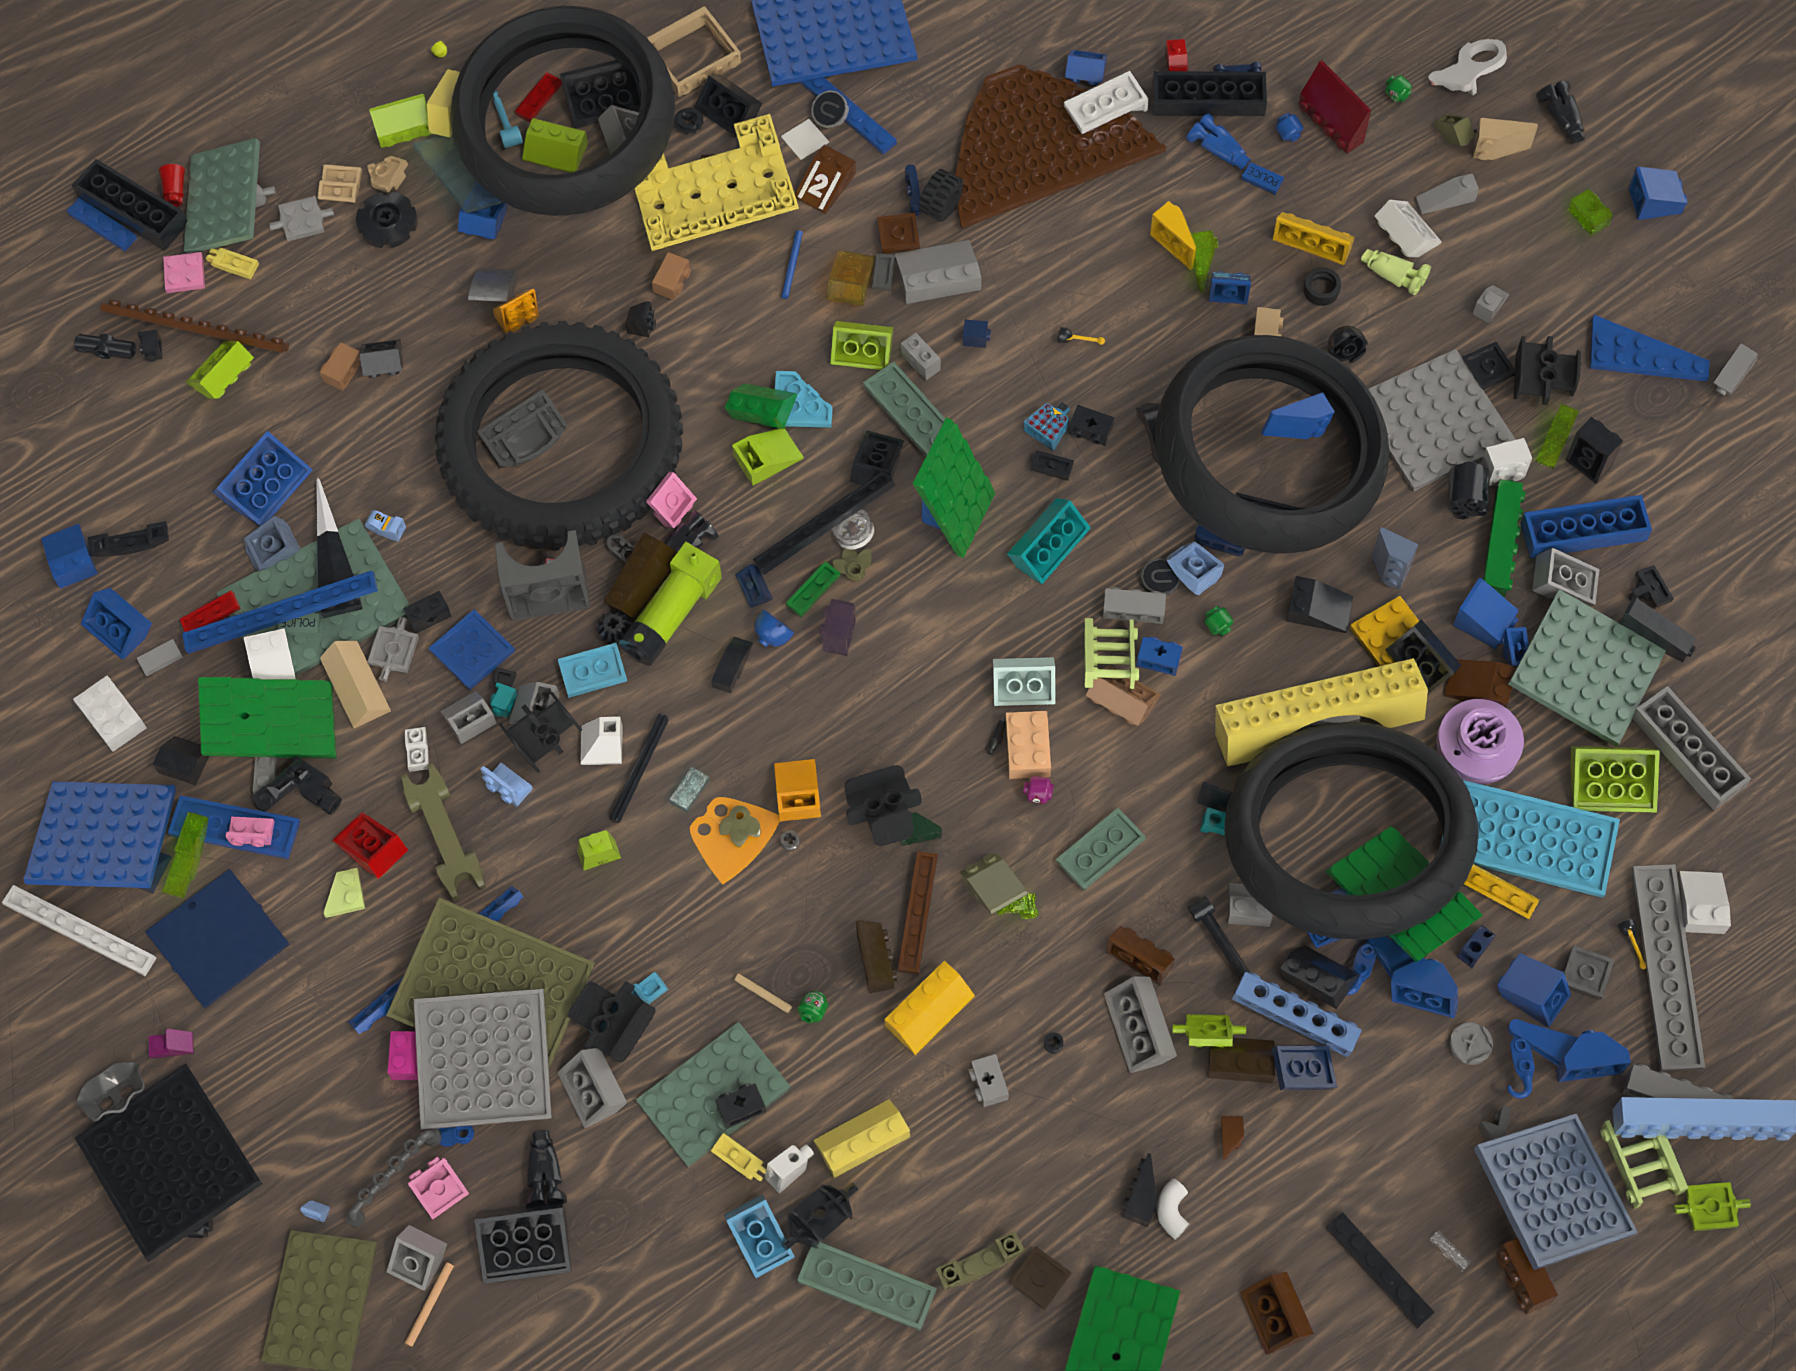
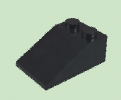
(874, 455)
(1319, 605)

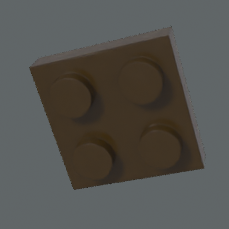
(1040, 1277)

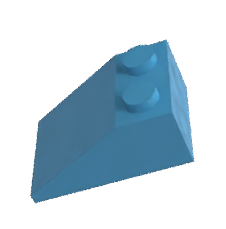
(758, 1235)

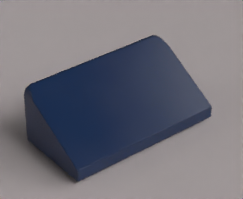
(753, 586)

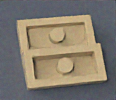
(340, 183)

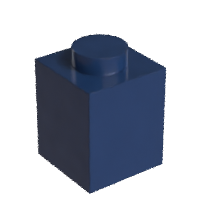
(976, 333)

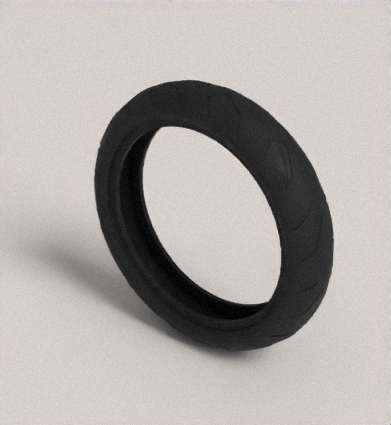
(1340, 914)

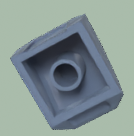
(270, 544)

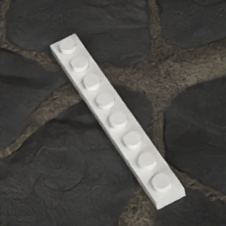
(79, 930)

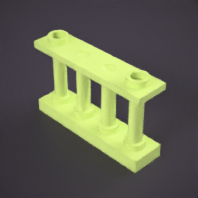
(1092, 659)
(1666, 1161)

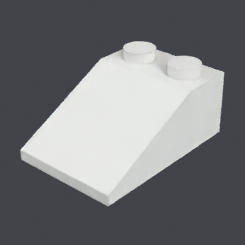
(269, 655)
(1704, 902)

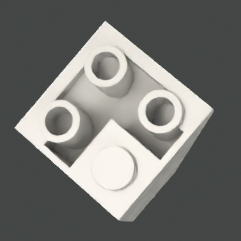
(602, 741)

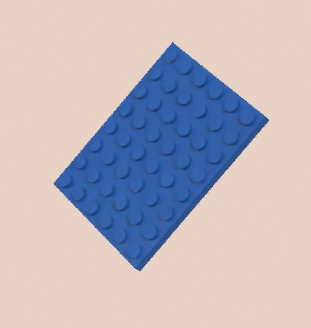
(831, 37)

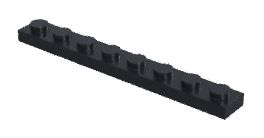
(824, 522)

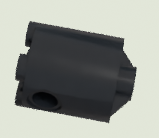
(1468, 490)

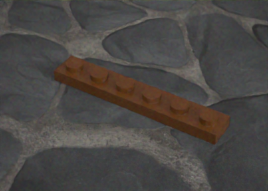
(917, 913)

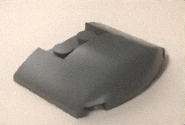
(524, 431)

